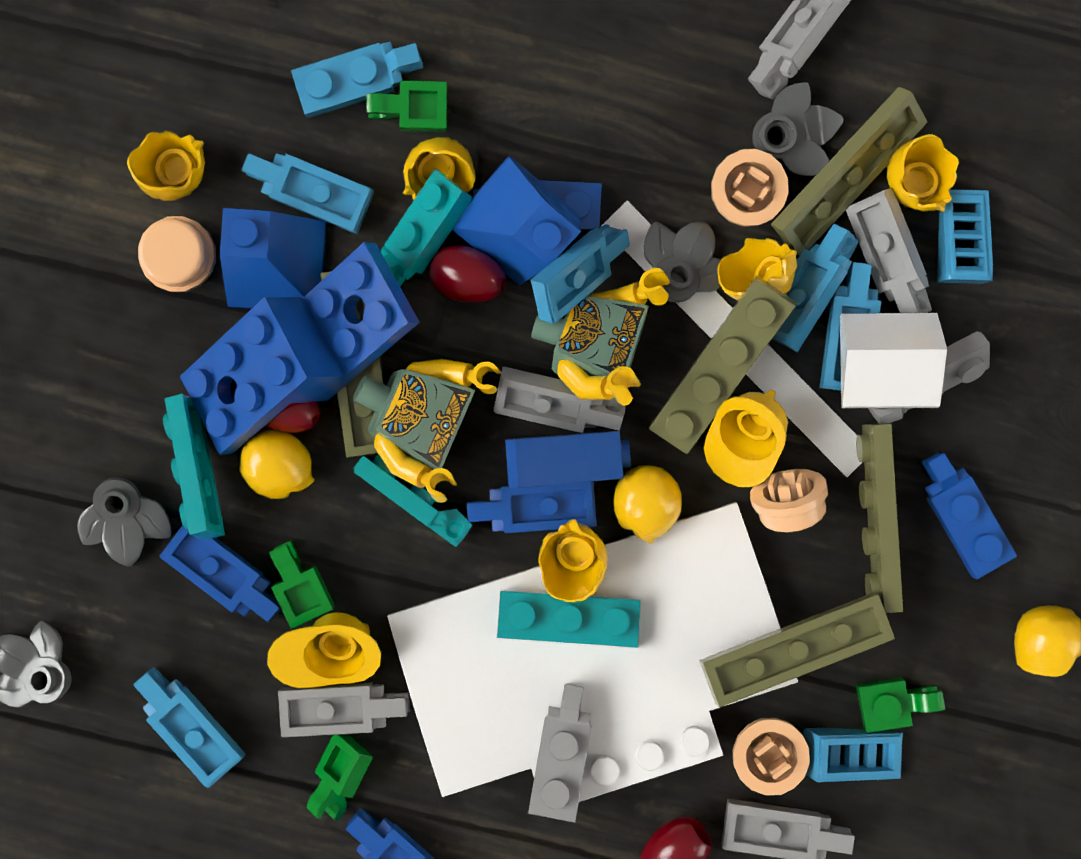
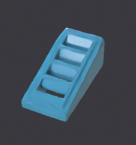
(982, 252)
(825, 754)

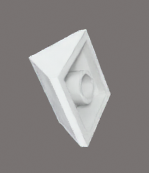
(892, 360)

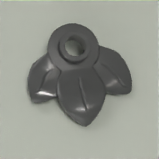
(802, 129)
(686, 254)
(123, 528)
(26, 662)

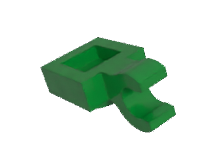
(419, 106)
(301, 592)
(889, 704)
(341, 774)

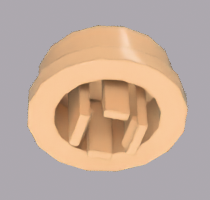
(749, 187)
(177, 254)
(790, 500)
(771, 756)

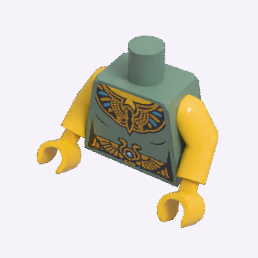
(601, 339)
(421, 416)

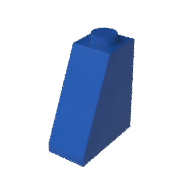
(566, 459)

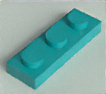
(193, 468)
(580, 622)

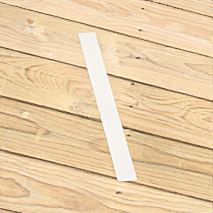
(769, 369)

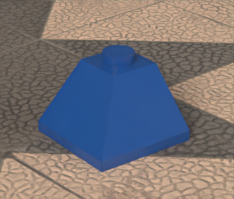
(518, 222)
(269, 255)

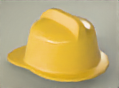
(746, 438)
(325, 654)

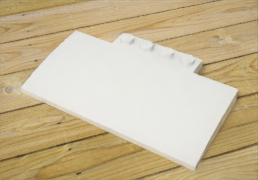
(649, 705)

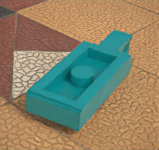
(425, 226)
(416, 501)

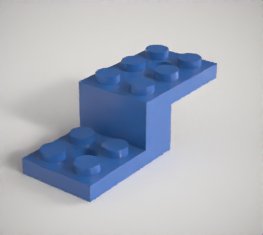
(298, 348)

